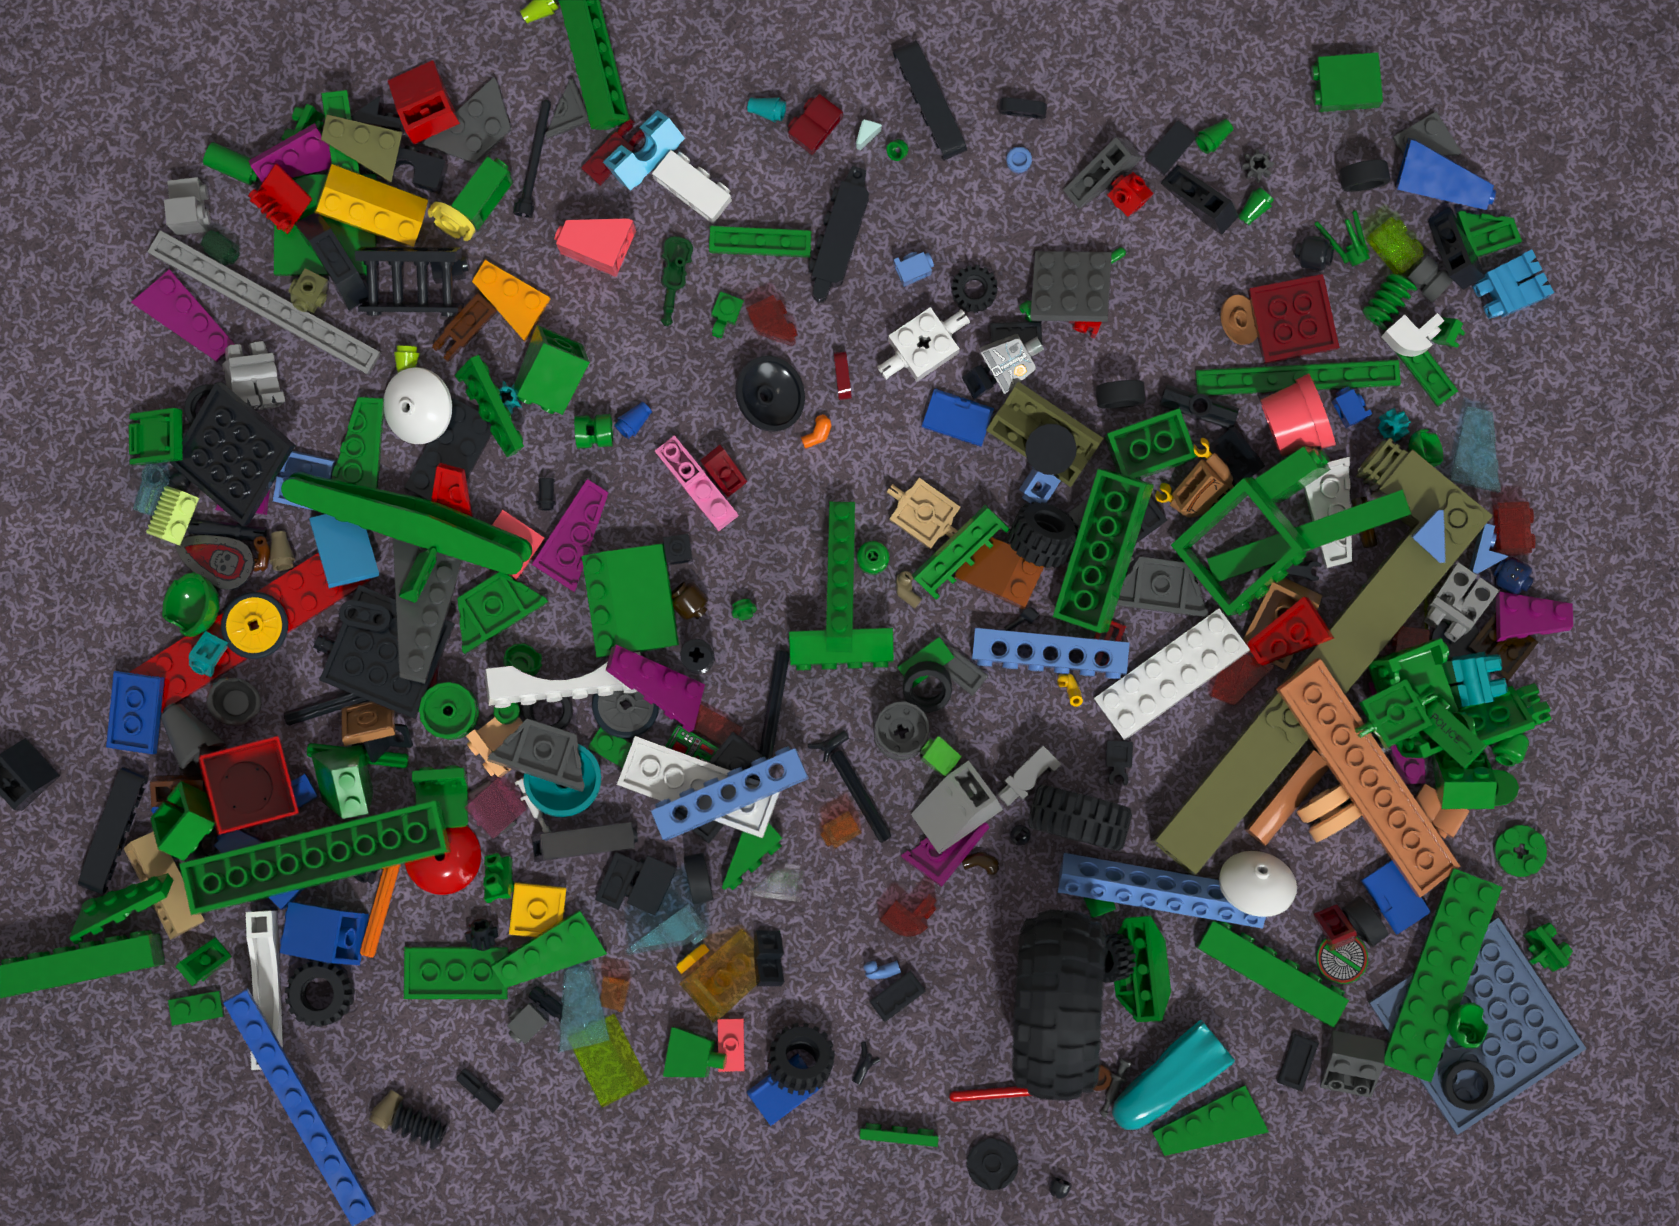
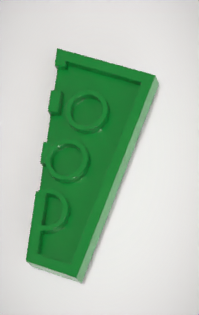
(491, 408)
(552, 950)
(1217, 1122)

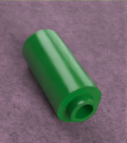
(229, 163)

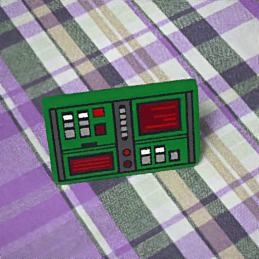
(691, 744)

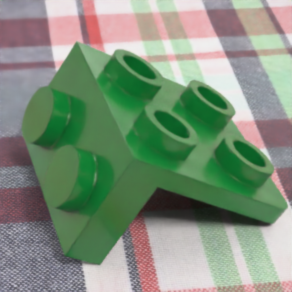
(446, 786)

